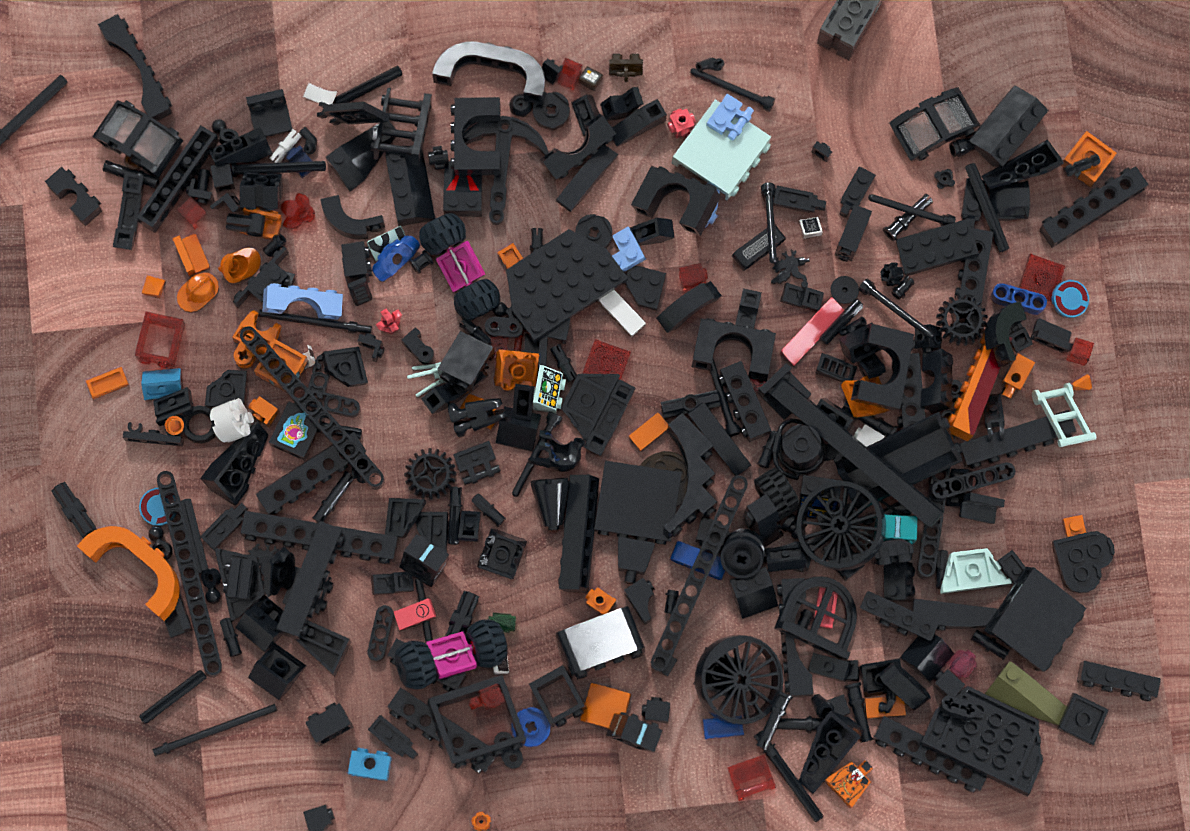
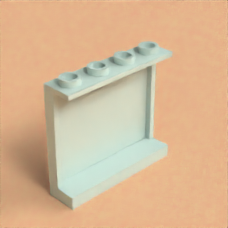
(717, 157)

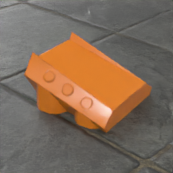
(515, 368)

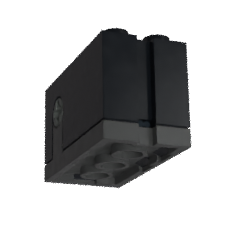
(847, 25)

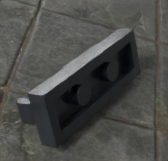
(151, 436)

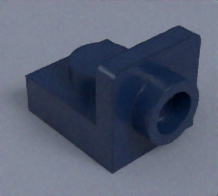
(298, 155)

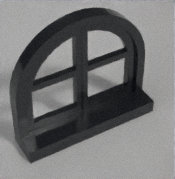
(811, 638)

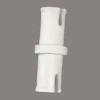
(285, 146)

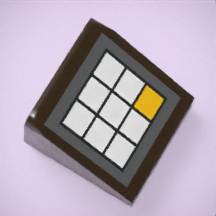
(590, 78)

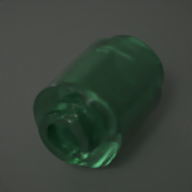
(505, 620)

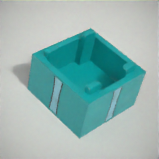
(900, 528)

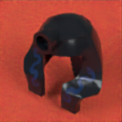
(561, 456)

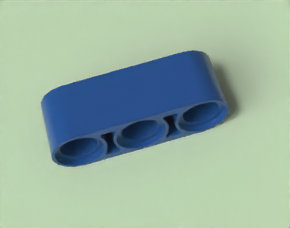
(1028, 298)
(687, 554)

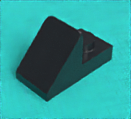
(871, 366)
(469, 526)

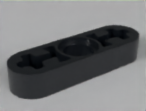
(372, 646)

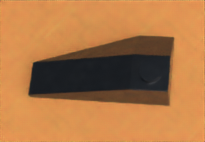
(355, 159)
(1027, 165)

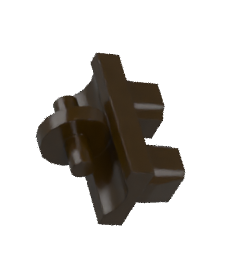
(626, 67)

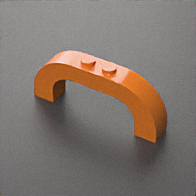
(111, 537)

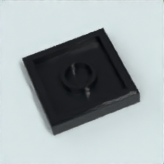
(1083, 719)

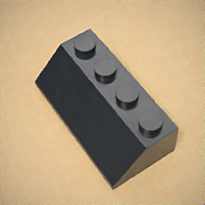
(1007, 126)
(409, 189)

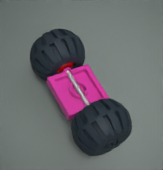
(459, 266)
(451, 654)

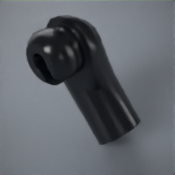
(710, 63)
(311, 141)
(890, 700)

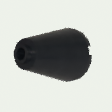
(551, 500)

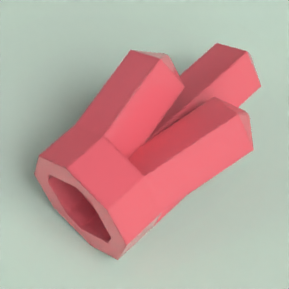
(389, 322)

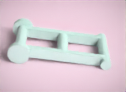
(1067, 392)

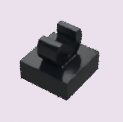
(551, 71)

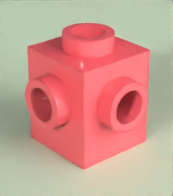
(681, 129)

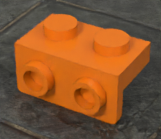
(272, 222)

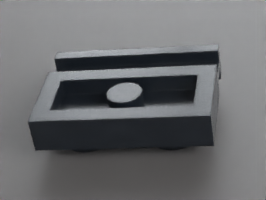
(174, 404)

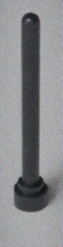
(765, 101)
(768, 191)
(943, 220)
(867, 288)
(552, 421)
(731, 426)

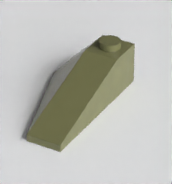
(1025, 694)

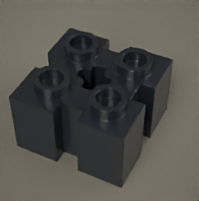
(260, 191)

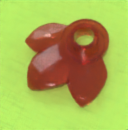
(294, 211)

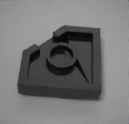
(645, 286)
(346, 366)
(227, 388)

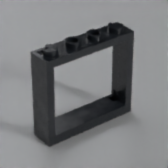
(478, 755)

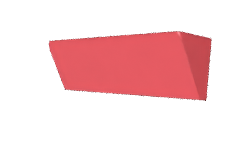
(811, 332)

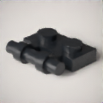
(475, 457)

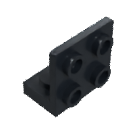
(270, 112)
(766, 388)

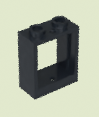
(853, 233)
(550, 678)

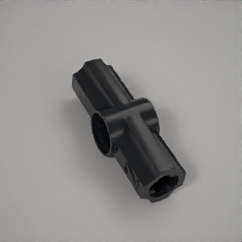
(677, 406)
(73, 509)
(462, 616)

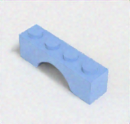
(326, 304)

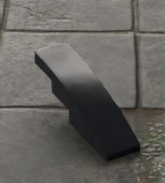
(586, 177)
(719, 438)

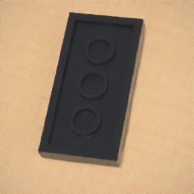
(937, 247)

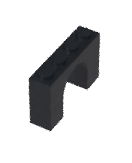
(467, 112)
(661, 182)
(757, 341)
(899, 347)

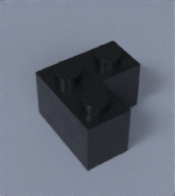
(355, 262)

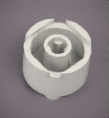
(231, 421)

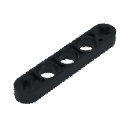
(964, 485)

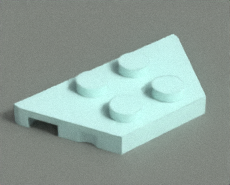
(972, 571)

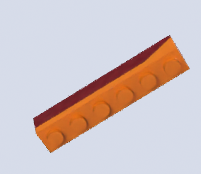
(974, 393)

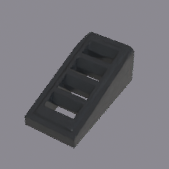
(360, 291)
(832, 360)

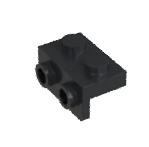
(899, 581)

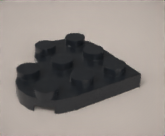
(1082, 559)

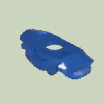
(384, 266)

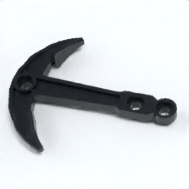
(503, 144)

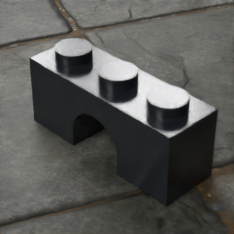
(63, 183)
(939, 394)

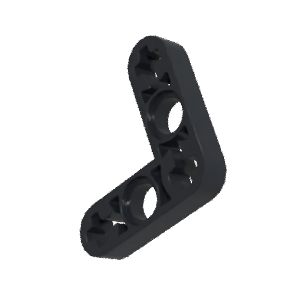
(320, 391)

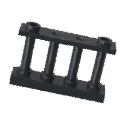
(417, 136)

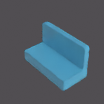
(160, 383)

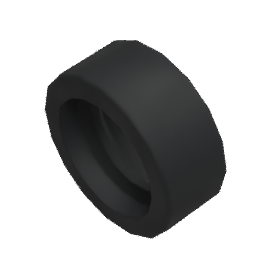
(196, 438)

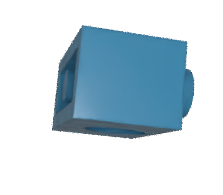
(358, 768)

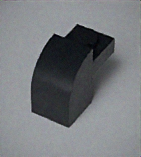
(622, 105)

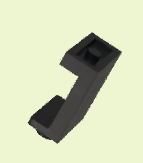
(465, 361)

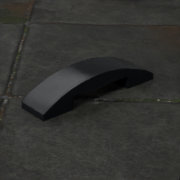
(130, 208)
(610, 417)

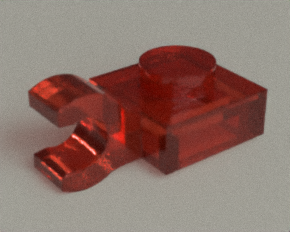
(489, 697)

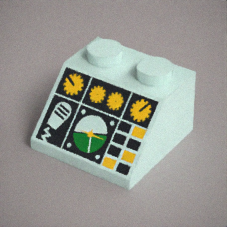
(548, 390)

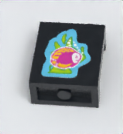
(294, 432)

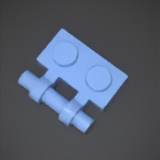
(725, 113)

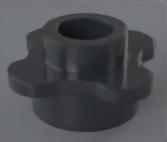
(944, 174)

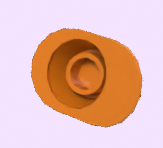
(240, 264)
(197, 292)

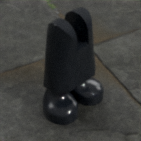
(479, 412)

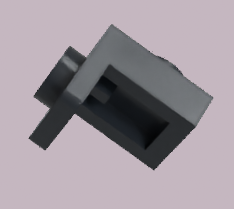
(201, 197)
(370, 341)

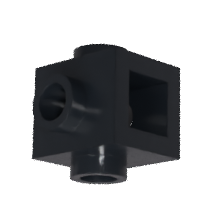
(925, 344)

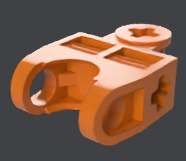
(241, 350)

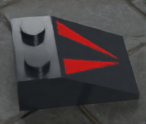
(462, 194)

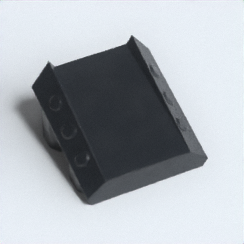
(502, 553)
(279, 572)

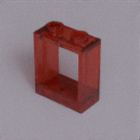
(165, 321)

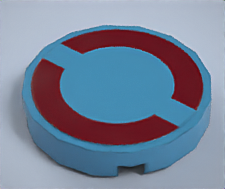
(1070, 298)
(152, 509)

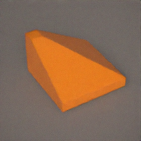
(153, 286)
(1083, 383)

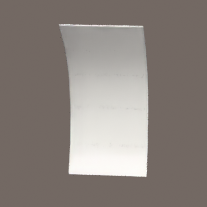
(319, 95)
(310, 355)

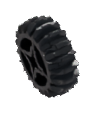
(967, 325)
(421, 477)

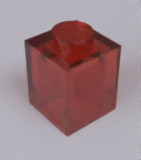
(692, 276)

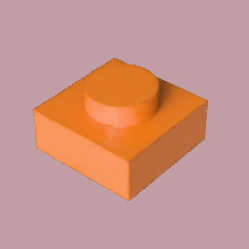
(1074, 525)

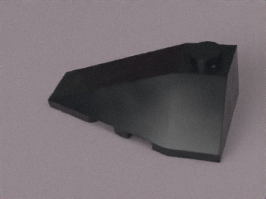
(232, 469)
(831, 743)

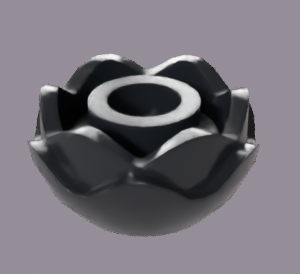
(518, 110)

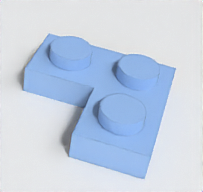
(630, 251)

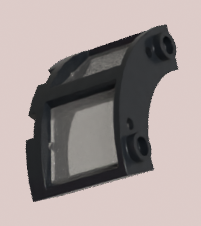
(934, 124)
(138, 136)

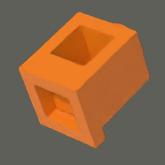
(264, 411)
(602, 608)

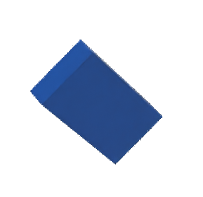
(715, 728)

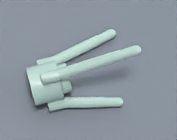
(434, 371)

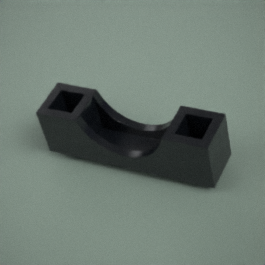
(597, 132)

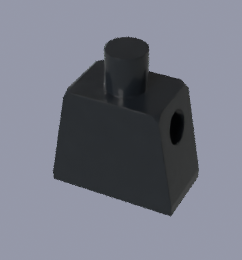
(633, 557)

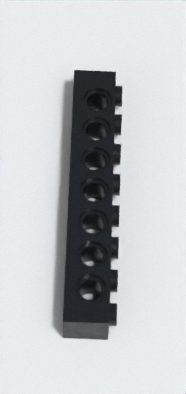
(253, 520)

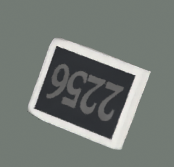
(810, 227)
(502, 668)

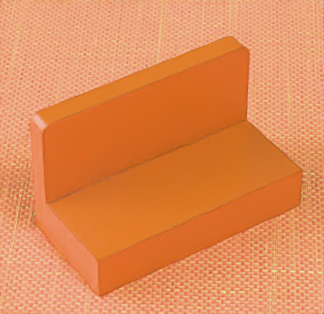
(191, 254)

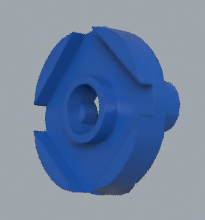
(543, 727)

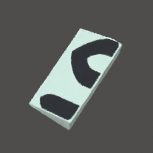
(377, 244)

